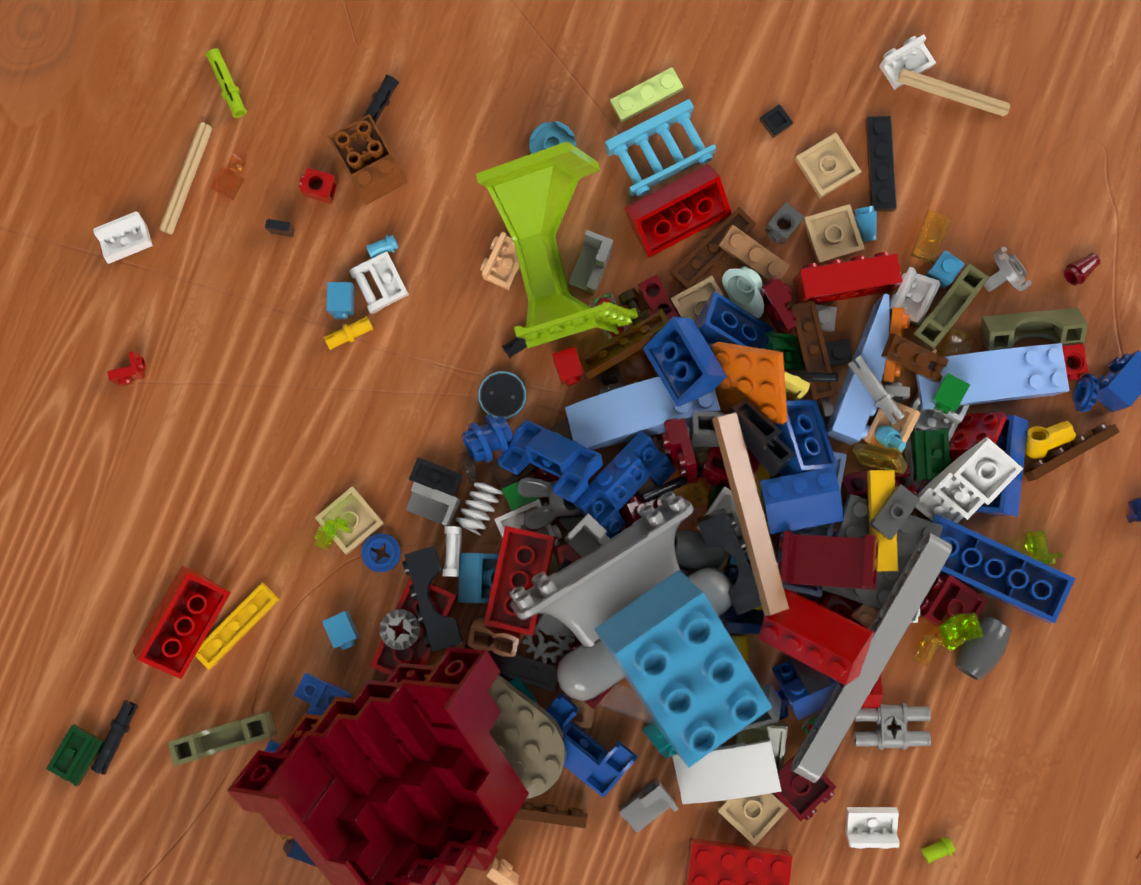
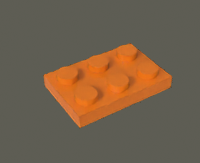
(899, 322)

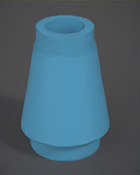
(867, 223)

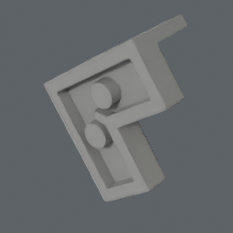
(591, 262)
(433, 504)
(586, 536)
(647, 805)

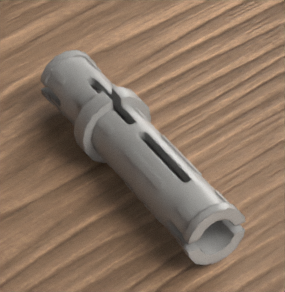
(876, 390)

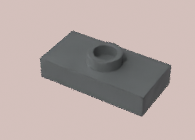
(894, 512)

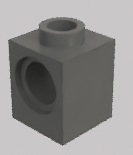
(790, 216)

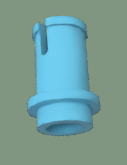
(387, 244)

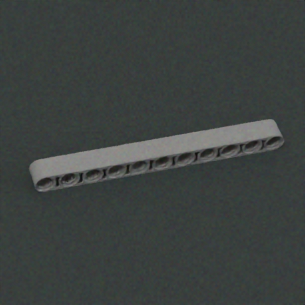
(888, 630)

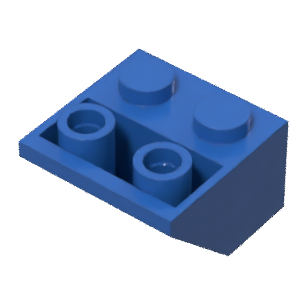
(1121, 383)
(799, 700)

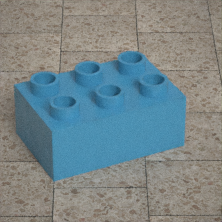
(684, 667)

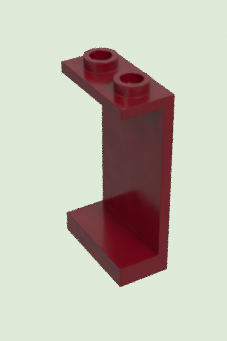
(829, 561)

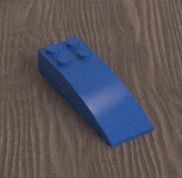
(1004, 572)

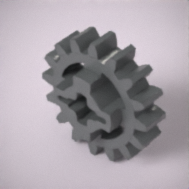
(542, 646)

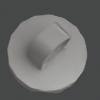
(1010, 270)

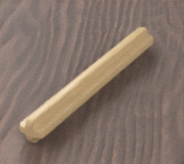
(953, 92)
(185, 178)

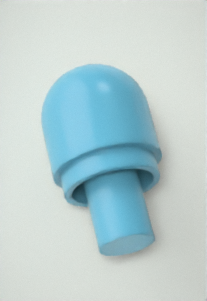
(889, 437)

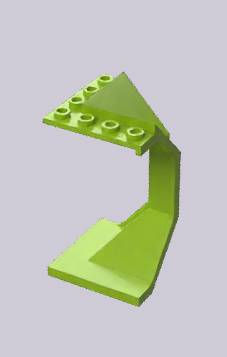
(532, 202)

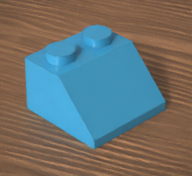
(476, 577)

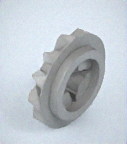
(410, 625)

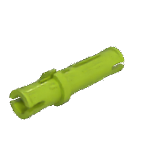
(229, 91)

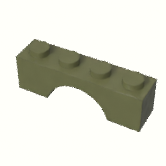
(950, 308)
(1058, 325)
(222, 738)

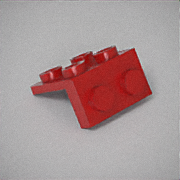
(973, 430)

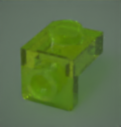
(327, 533)
(1037, 547)
(960, 629)

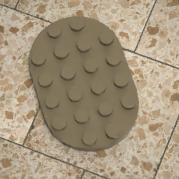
(527, 738)

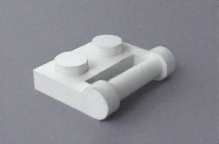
(385, 278)
(453, 550)

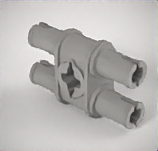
(900, 736)

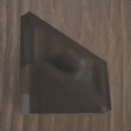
(609, 379)

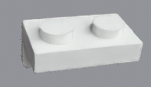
(912, 57)
(123, 237)
(915, 295)
(872, 827)

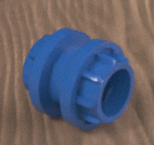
(488, 438)

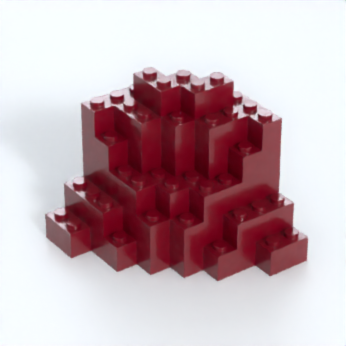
(395, 779)

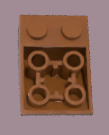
(367, 159)

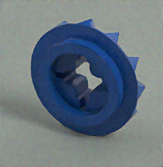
(1086, 392)
(370, 557)

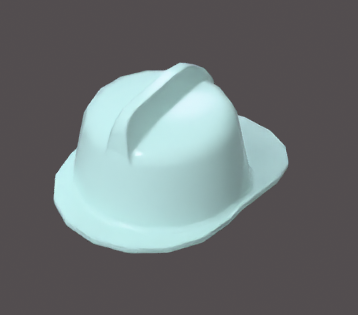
(744, 289)

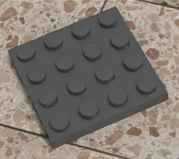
(908, 537)

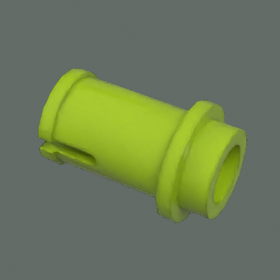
(938, 850)

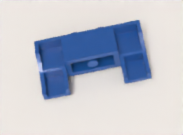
(554, 454)
(622, 480)
(318, 694)
(585, 756)

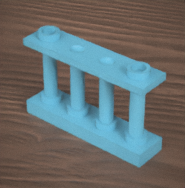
(659, 124)

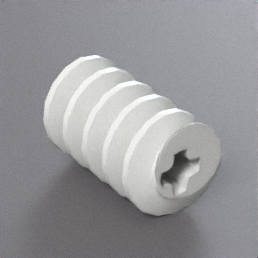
(478, 507)

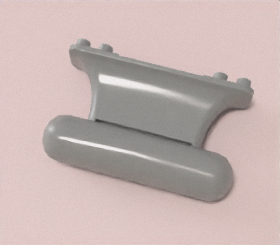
(606, 583)

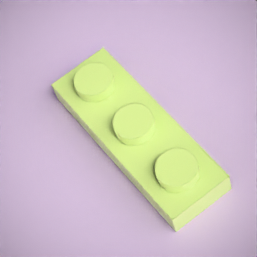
(646, 95)

